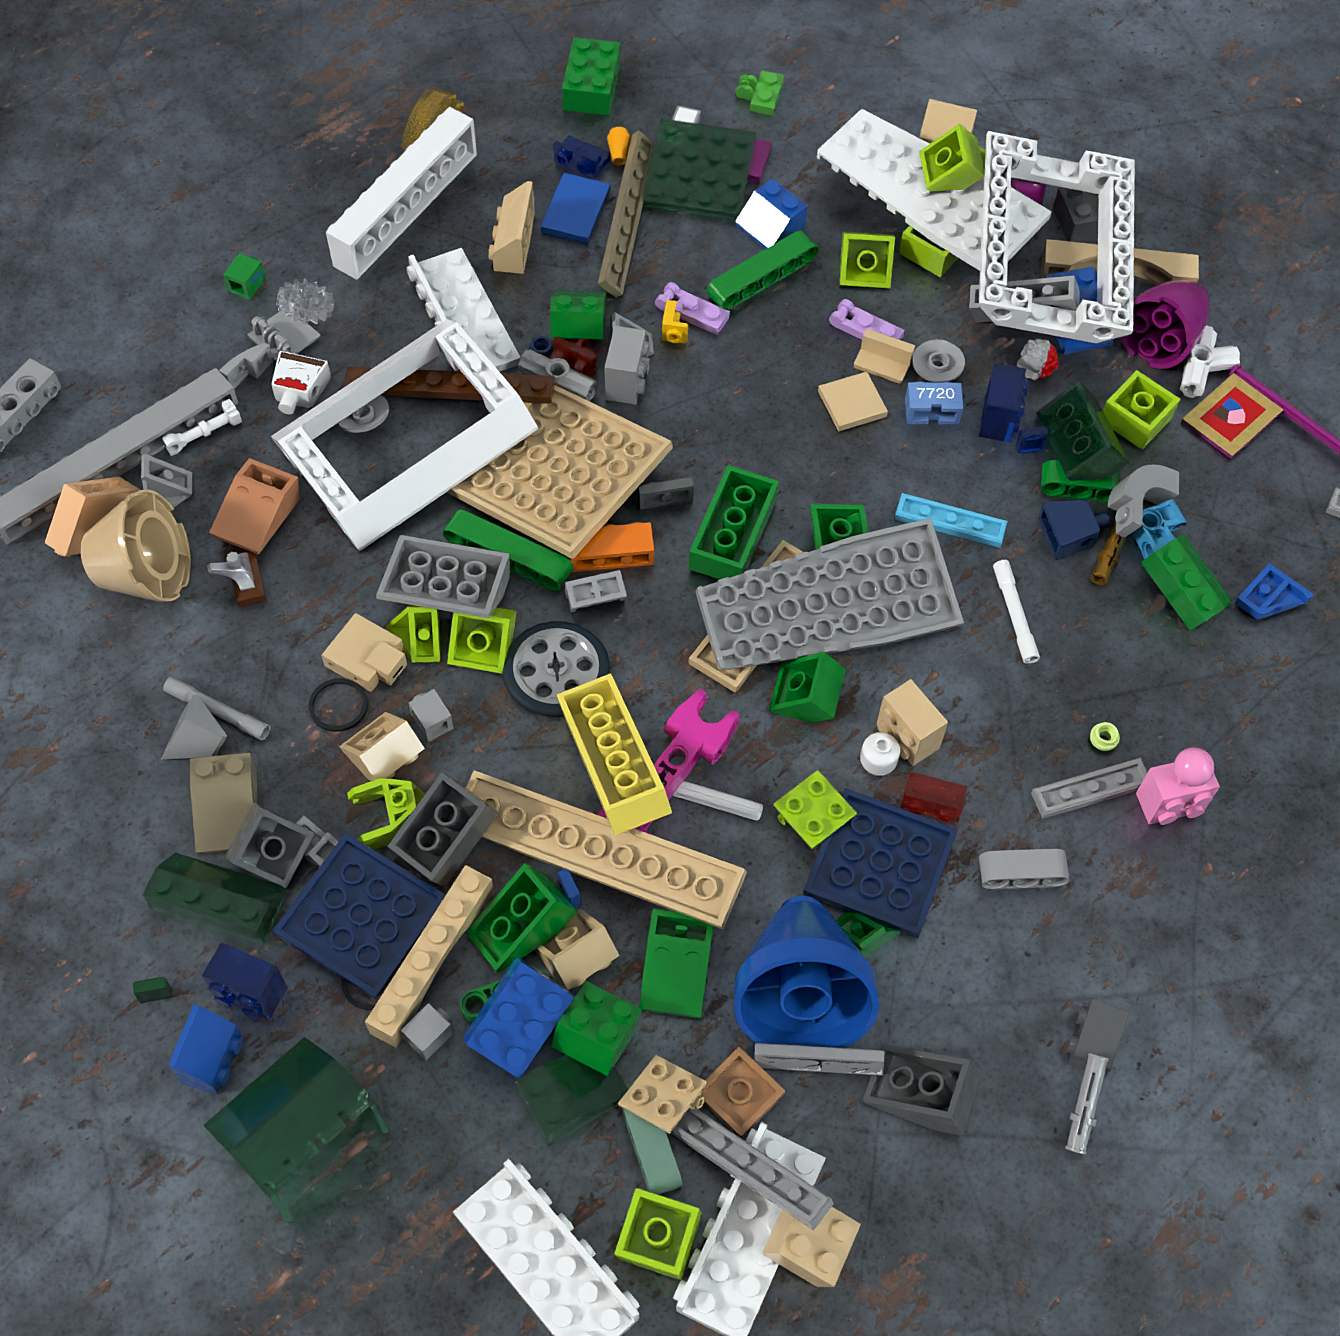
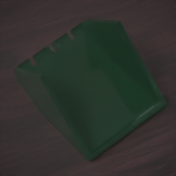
(285, 1112)

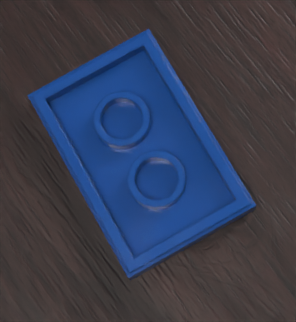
(575, 208)

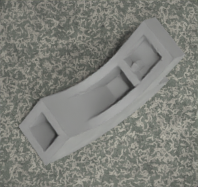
(1146, 483)

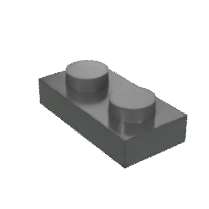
(665, 493)

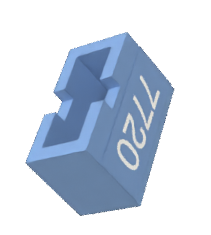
(934, 402)

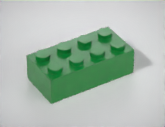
(733, 524)

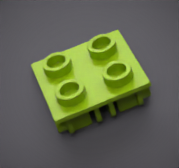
(814, 809)

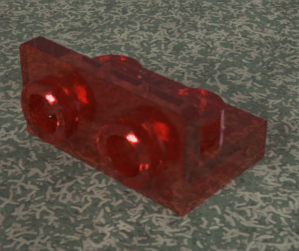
(933, 797)

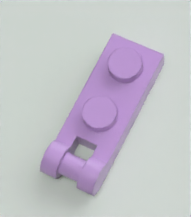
(694, 309)
(861, 321)

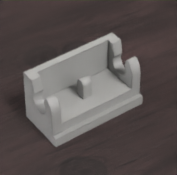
(595, 590)

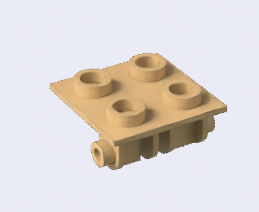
(663, 1094)

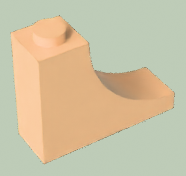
(81, 508)

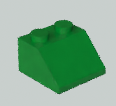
(808, 688)

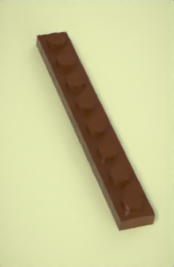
(456, 385)

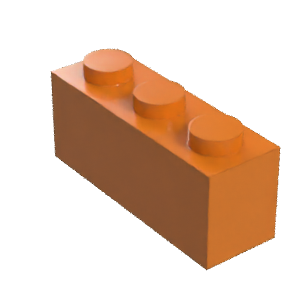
(617, 548)

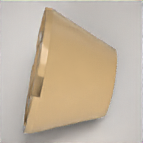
(138, 549)

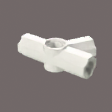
(1205, 359)

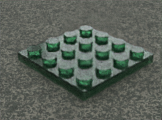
(699, 169)

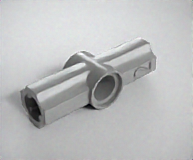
(565, 377)

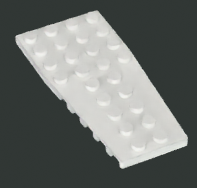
(891, 169)

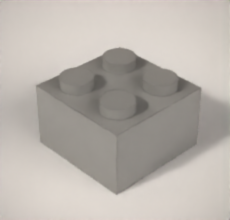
(626, 365)

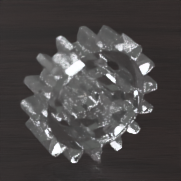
(305, 301)

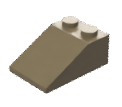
(221, 799)

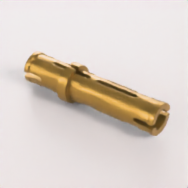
(1108, 558)

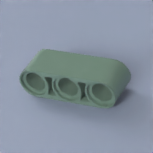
(653, 1154)

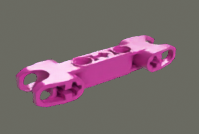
(691, 740)

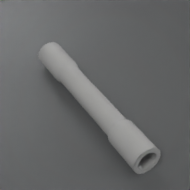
(243, 721)

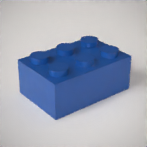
(518, 1017)

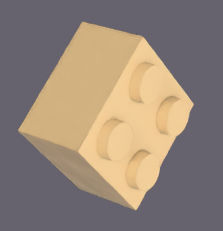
(912, 722)
(814, 1253)

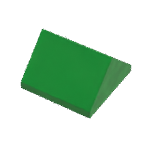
(837, 522)

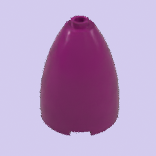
(1170, 318)

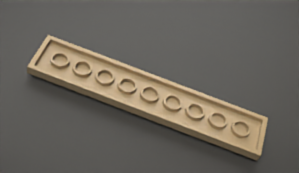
(627, 862)

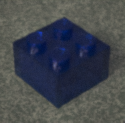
(1004, 402)
(244, 982)

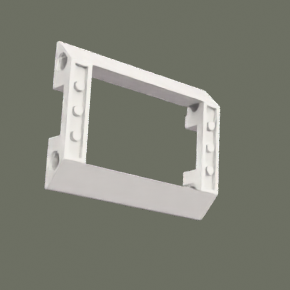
(1095, 173)
(436, 473)

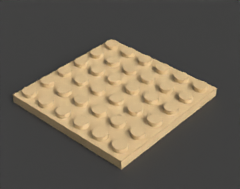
(566, 473)

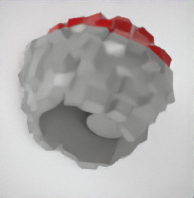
(1039, 359)

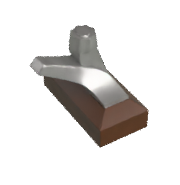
(245, 576)

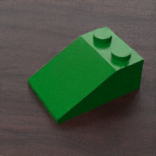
(577, 314)
(520, 918)

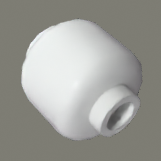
(880, 753)

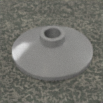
(938, 361)
(367, 416)

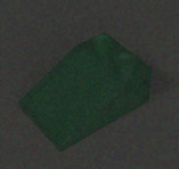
(567, 1095)

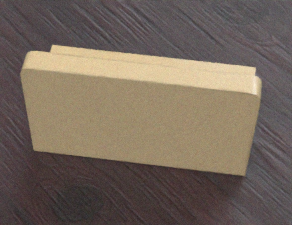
(884, 356)

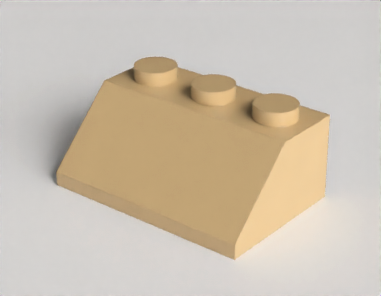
(513, 230)

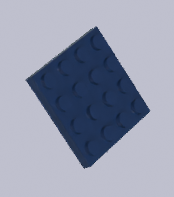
(882, 864)
(359, 915)

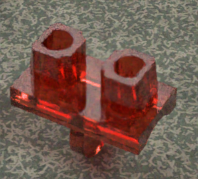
(577, 355)

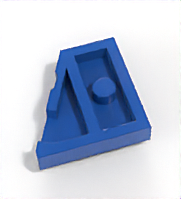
(1272, 593)

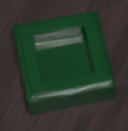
(152, 989)

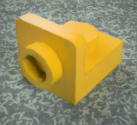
(672, 328)

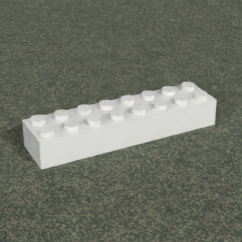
(401, 193)

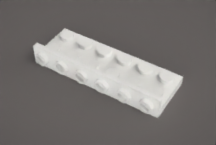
(457, 295)
(545, 1258)
(731, 1270)

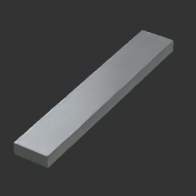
(753, 1168)

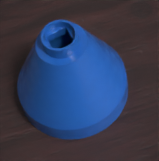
(805, 981)

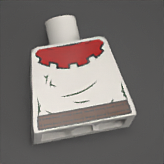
(299, 380)

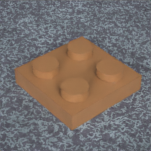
(740, 1092)

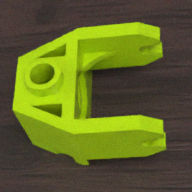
(400, 800)

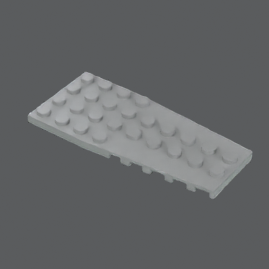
(833, 599)

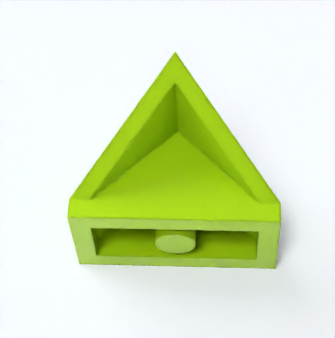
(420, 633)

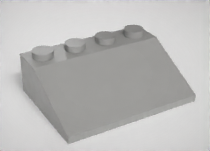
(445, 576)

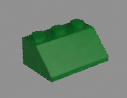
(1186, 582)

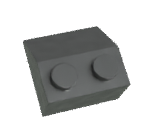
(269, 845)

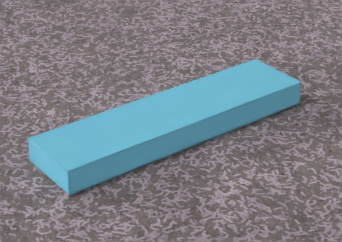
(952, 520)

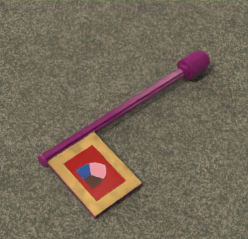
(1242, 410)

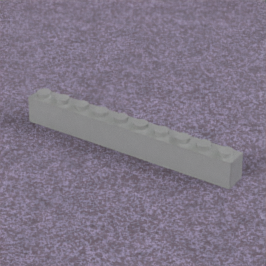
(114, 452)

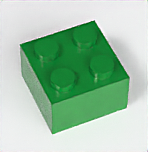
(596, 1028)

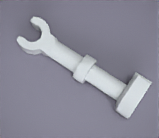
(175, 442)

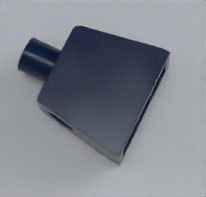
(1071, 526)

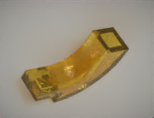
(425, 112)

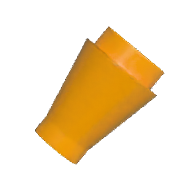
(619, 143)

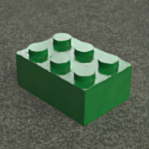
(591, 76)

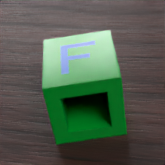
(244, 276)

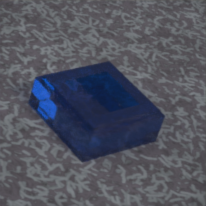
(1031, 439)

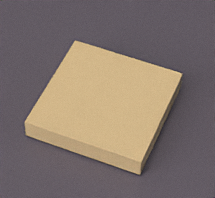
(852, 401)

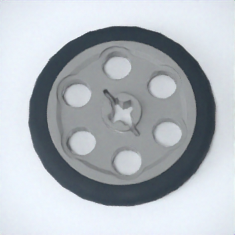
(552, 634)

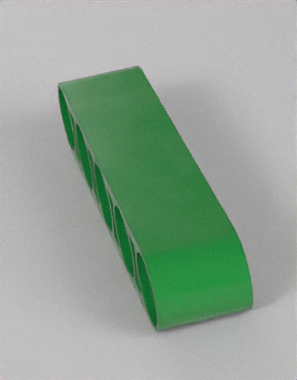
(762, 270)
(526, 557)

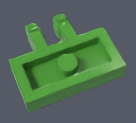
(761, 92)

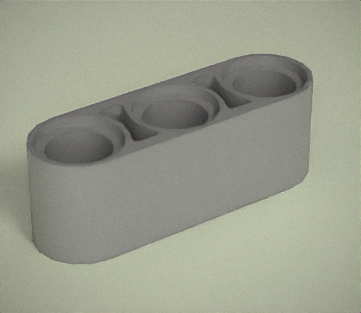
(1024, 869)

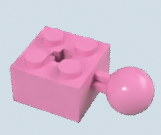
(1179, 787)

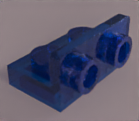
(581, 156)

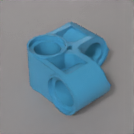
(1160, 523)

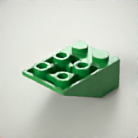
(676, 964)

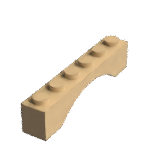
(1148, 264)
(409, 985)

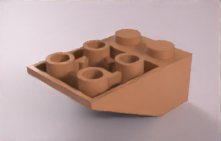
(255, 506)

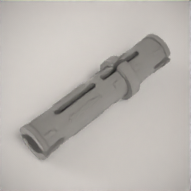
(1076, 1141)

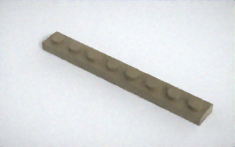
(626, 215)

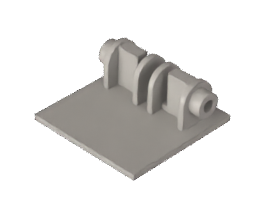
(282, 334)

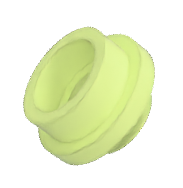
(1107, 730)

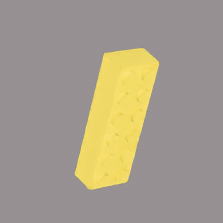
(614, 754)

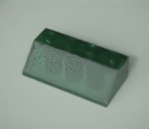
(1082, 435)
(215, 897)

